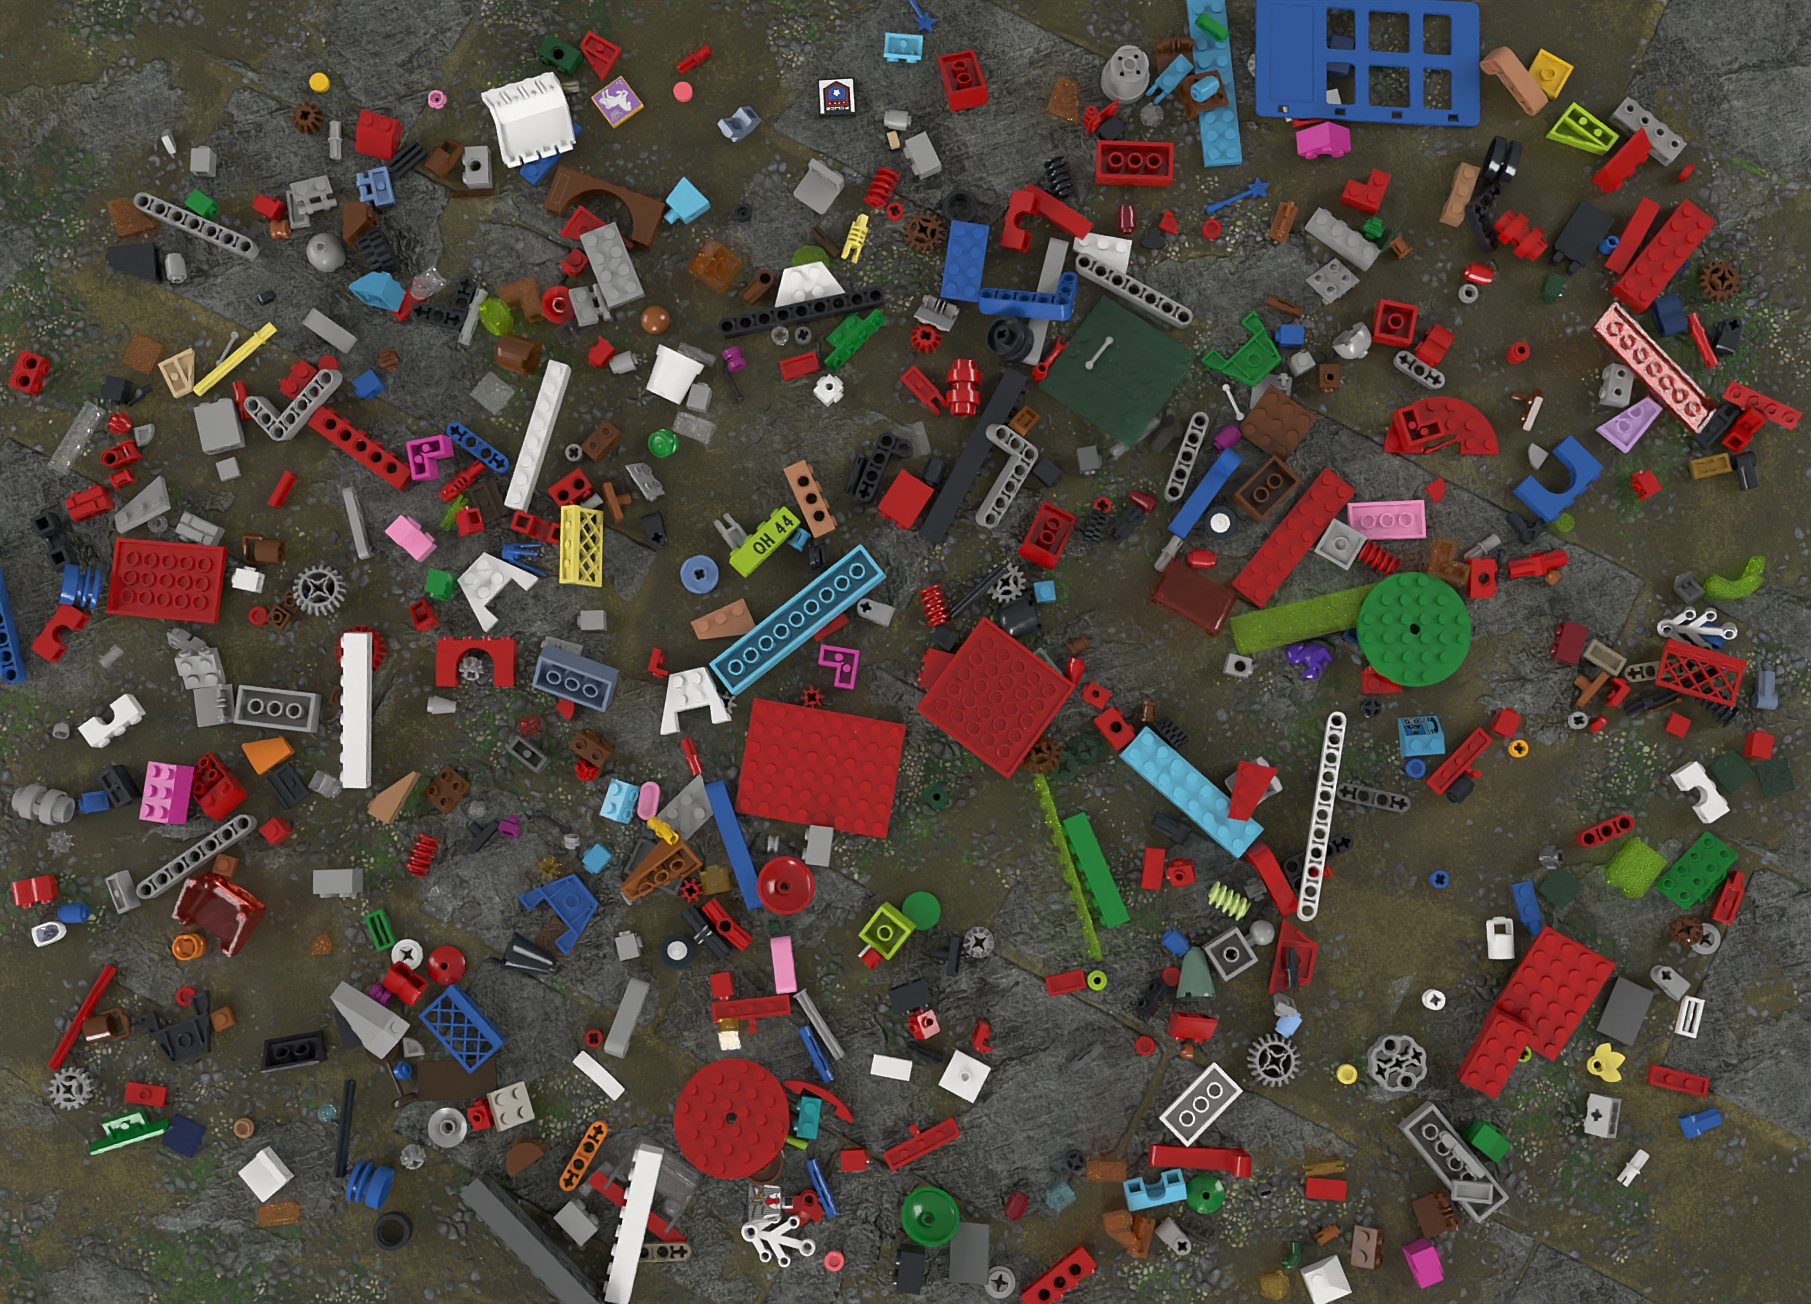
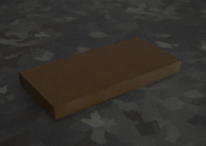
(451, 1080)

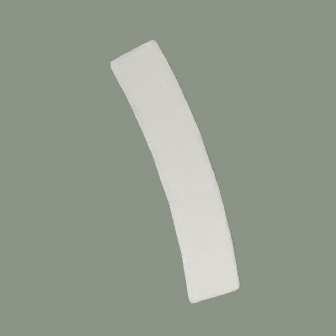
(599, 1075)

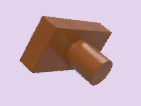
(1024, 421)
(614, 502)
(1589, 688)

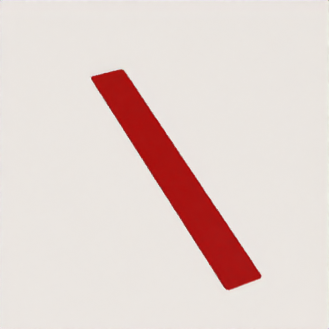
(617, 1194)

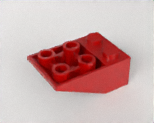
(215, 788)

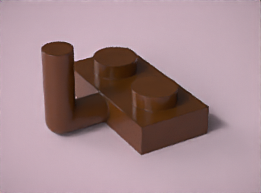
(1533, 404)

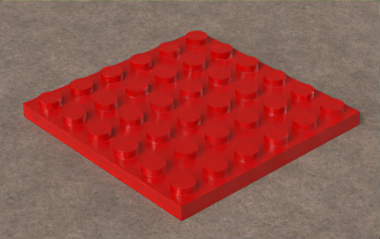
(995, 697)

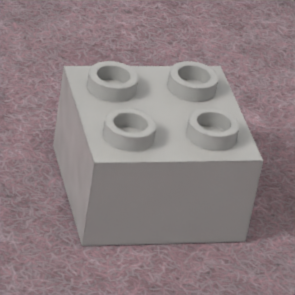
(334, 881)

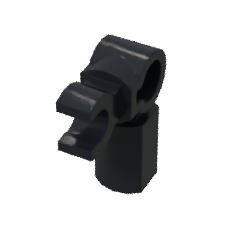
(1526, 535)

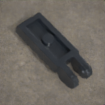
(1715, 426)

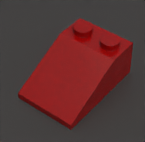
(962, 80)
(1047, 535)
(1191, 1025)

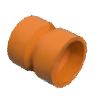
(189, 946)

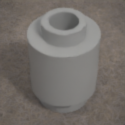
(897, 119)
(175, 268)
(623, 362)

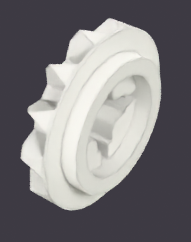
(407, 944)

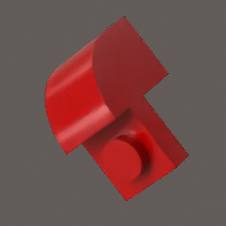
(1742, 429)

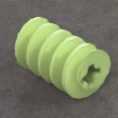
(1228, 900)

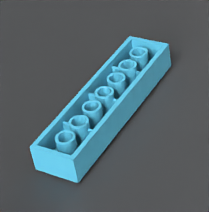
(1189, 791)

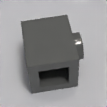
(1088, 460)

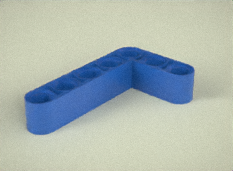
(1032, 304)
(1204, 492)

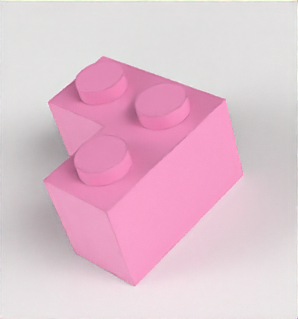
(407, 534)

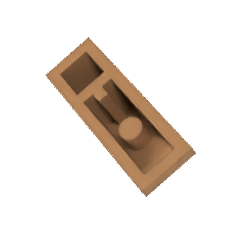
(389, 802)

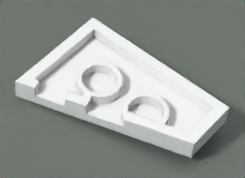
(1105, 248)

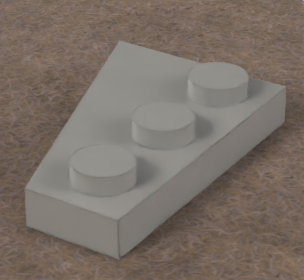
(144, 506)

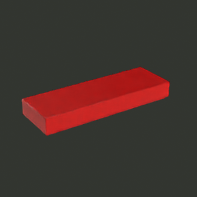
(1677, 1080)

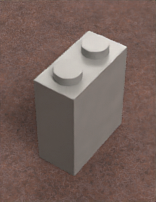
(219, 426)

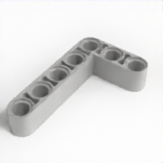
(296, 408)
(1008, 473)

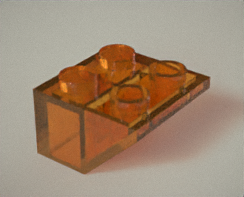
(1117, 1225)

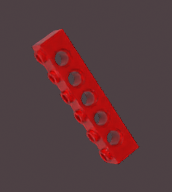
(320, 422)

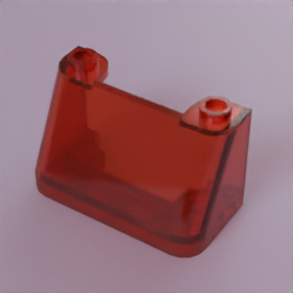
(1194, 597)
(219, 909)

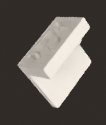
(266, 1174)

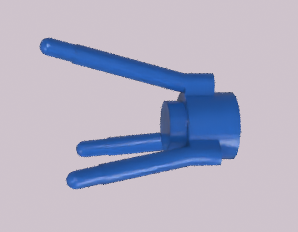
(513, 552)

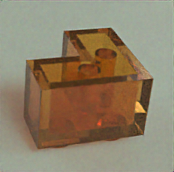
(524, 294)
(1441, 564)

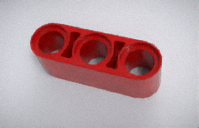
(1613, 830)

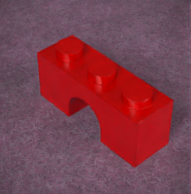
(1021, 205)
(536, 528)
(48, 642)

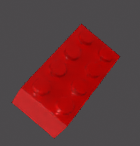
(1134, 163)
(1495, 1052)

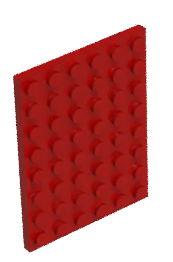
(820, 767)

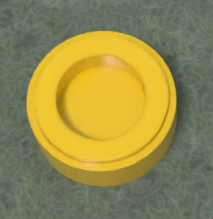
(319, 82)

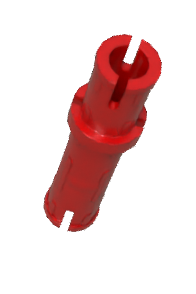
(1701, 339)

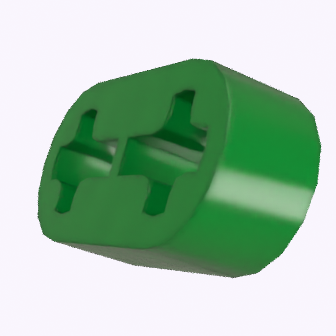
(1211, 27)

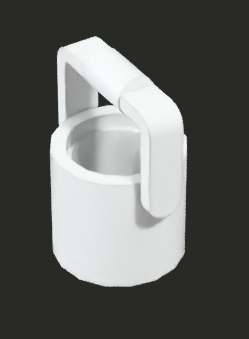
(1500, 945)

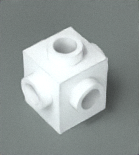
(828, 396)

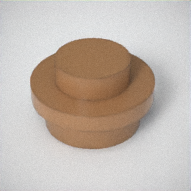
(243, 1127)

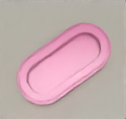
(648, 800)

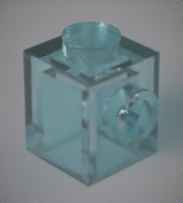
(1060, 1196)

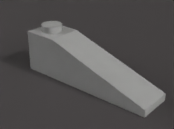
(372, 1022)

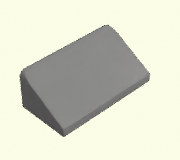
(123, 891)

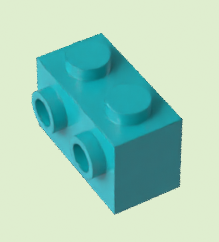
(809, 1116)

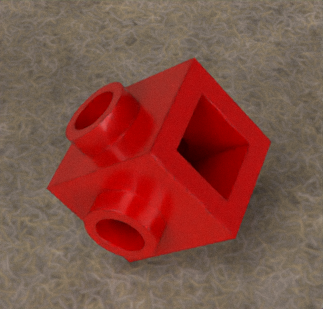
(1181, 872)
(923, 1023)
(480, 1114)

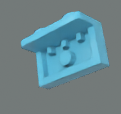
(903, 46)
(619, 801)

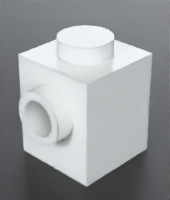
(248, 579)

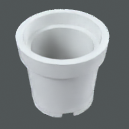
(672, 374)

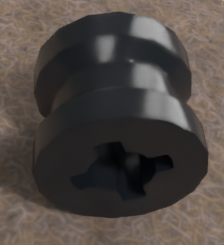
(1374, 708)
(1076, 1163)

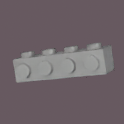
(1631, 117)
(1342, 239)

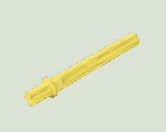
(234, 359)

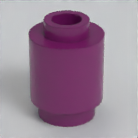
(1226, 438)

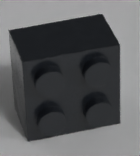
(909, 996)
(910, 1271)

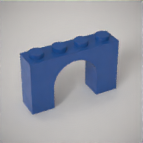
(1582, 469)

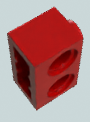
(24, 371)
(568, 485)

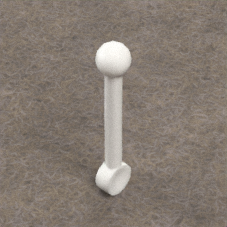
(1239, 416)

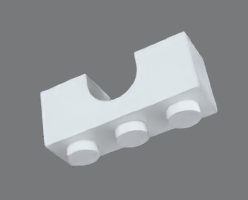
(126, 712)
(1711, 803)

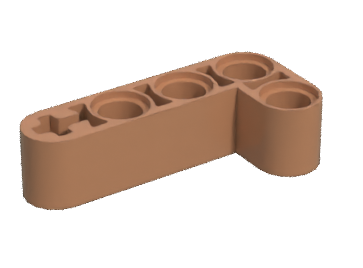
(1515, 78)

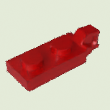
(1729, 899)

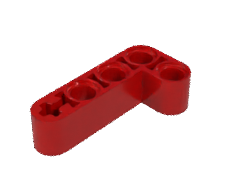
(1272, 877)

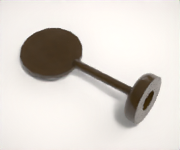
(404, 1099)

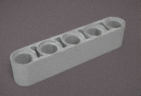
(1192, 450)

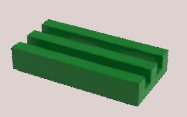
(387, 927)

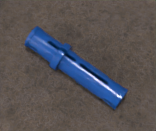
(816, 1054)
(825, 1195)

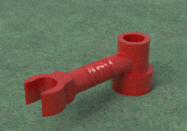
(1038, 375)

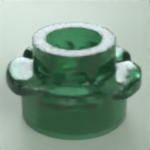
(774, 927)

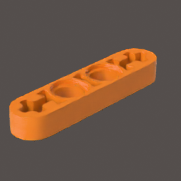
(582, 1154)

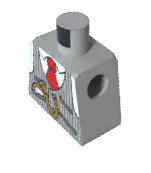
(767, 1203)

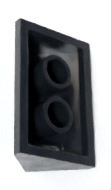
(293, 1051)

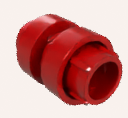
(1527, 241)
(963, 379)

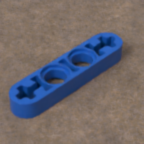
(478, 448)

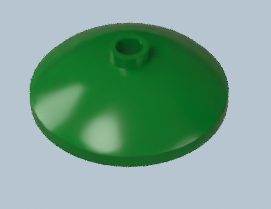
(938, 1208)

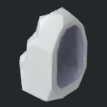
(48, 933)

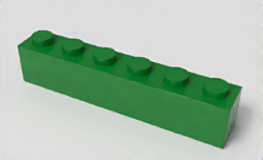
(1095, 870)

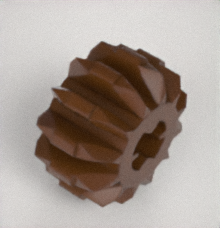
(314, 115)

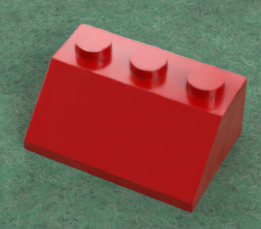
(1623, 162)

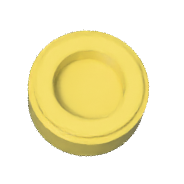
(1346, 1073)

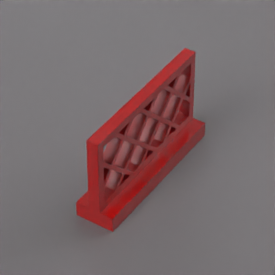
(1703, 656)

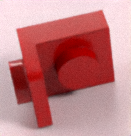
(574, 263)
(657, 660)
(1616, 695)

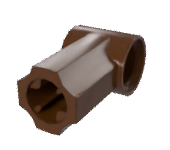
(757, 288)

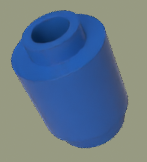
(73, 913)
(1175, 942)

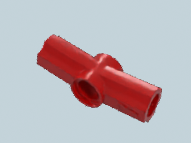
(1537, 563)
(736, 934)

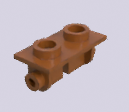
(1283, 221)
(1143, 1231)

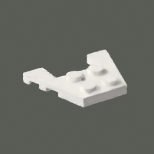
(485, 580)
(690, 691)

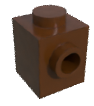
(1327, 378)

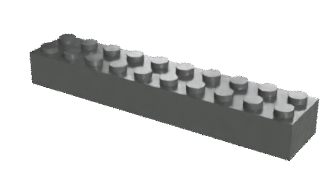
(530, 1243)

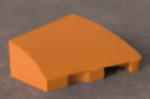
(267, 753)

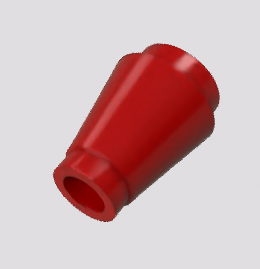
(1074, 669)

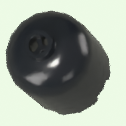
(1018, 617)

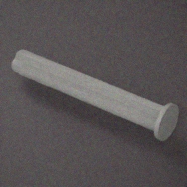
(819, 1024)

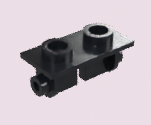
(1126, 523)
(1156, 990)

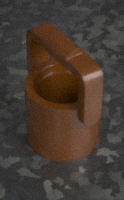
(440, 162)
(266, 549)
(105, 1027)

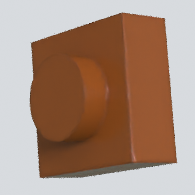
(225, 865)
(222, 1018)

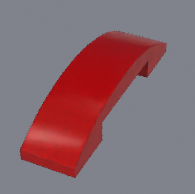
(798, 1084)

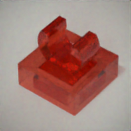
(530, 725)

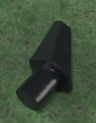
(139, 394)

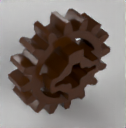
(929, 228)
(1721, 279)
(1040, 756)

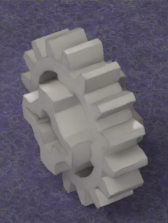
(1012, 588)
(79, 1090)

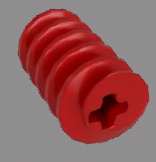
(880, 187)
(1378, 559)
(934, 606)
(421, 855)

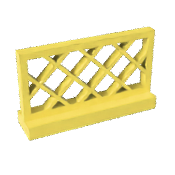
(571, 545)

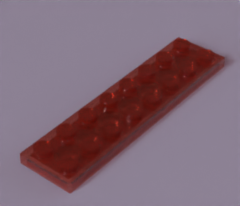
(1654, 368)

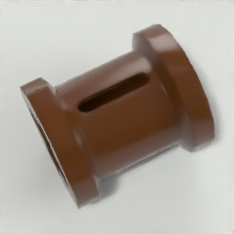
(1078, 645)
(1148, 711)

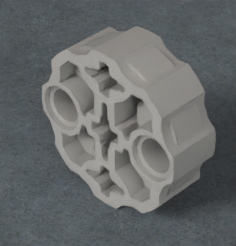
(1400, 1044)

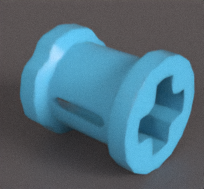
(799, 539)

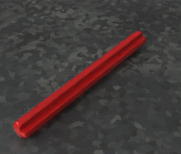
(83, 1014)

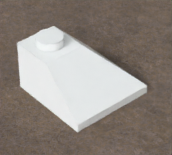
(1325, 1280)

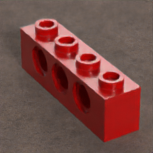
(1077, 1255)

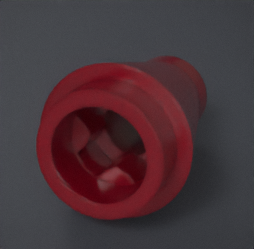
(1143, 500)

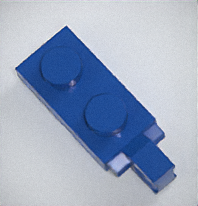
(1527, 906)

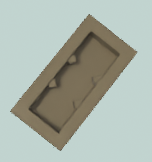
(1604, 657)

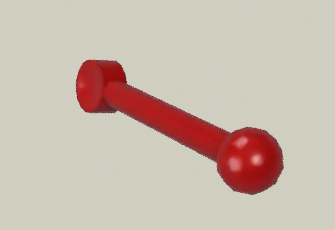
(1458, 438)

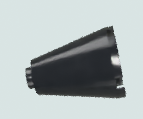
(527, 957)

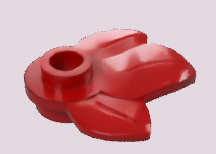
(804, 1209)

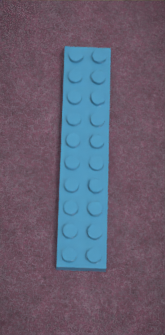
(1217, 126)

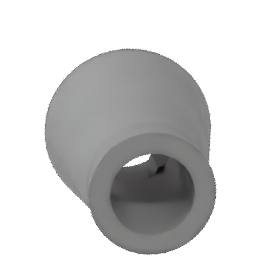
(440, 705)

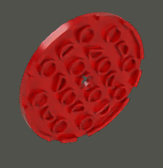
(760, 1126)

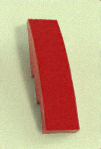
(1061, 214)
(1632, 235)

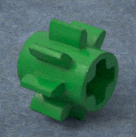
(1373, 229)

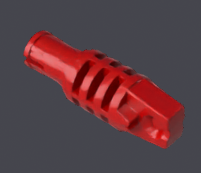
(460, 482)

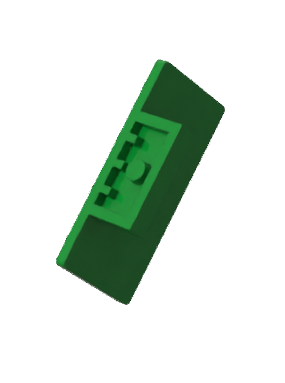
(1697, 872)

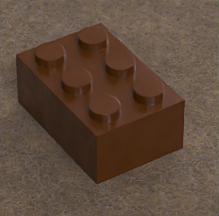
(1266, 489)

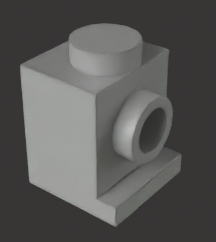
(1300, 363)

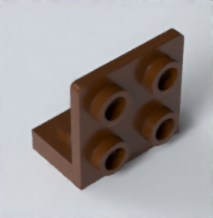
(1194, 108)

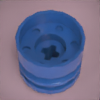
(80, 586)
(367, 1183)

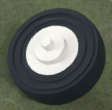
(1221, 522)
(677, 952)

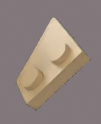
(179, 372)

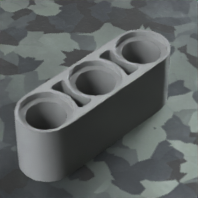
(329, 331)

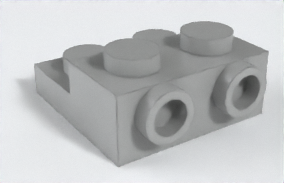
(200, 667)

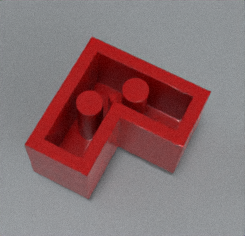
(1365, 197)
(1413, 431)

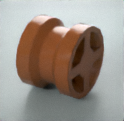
(280, 229)

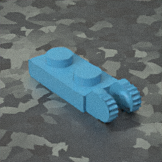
(1171, 77)

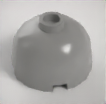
(326, 252)
(1353, 343)

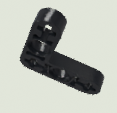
(1476, 215)
(454, 312)

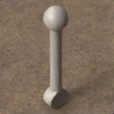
(235, 336)
(1089, 365)

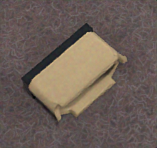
(892, 140)

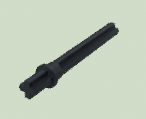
(1644, 704)

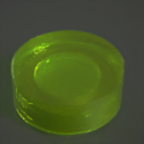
(1564, 523)

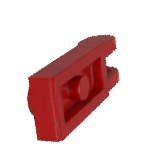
(923, 389)

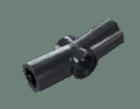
(705, 932)

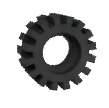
(1095, 526)
(1171, 733)

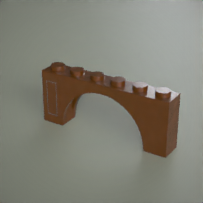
(572, 186)

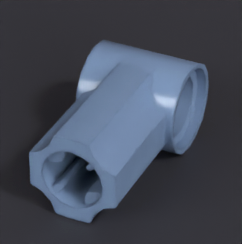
(1764, 694)

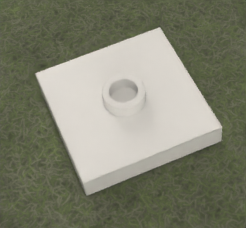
(964, 1076)

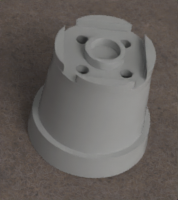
(1130, 86)

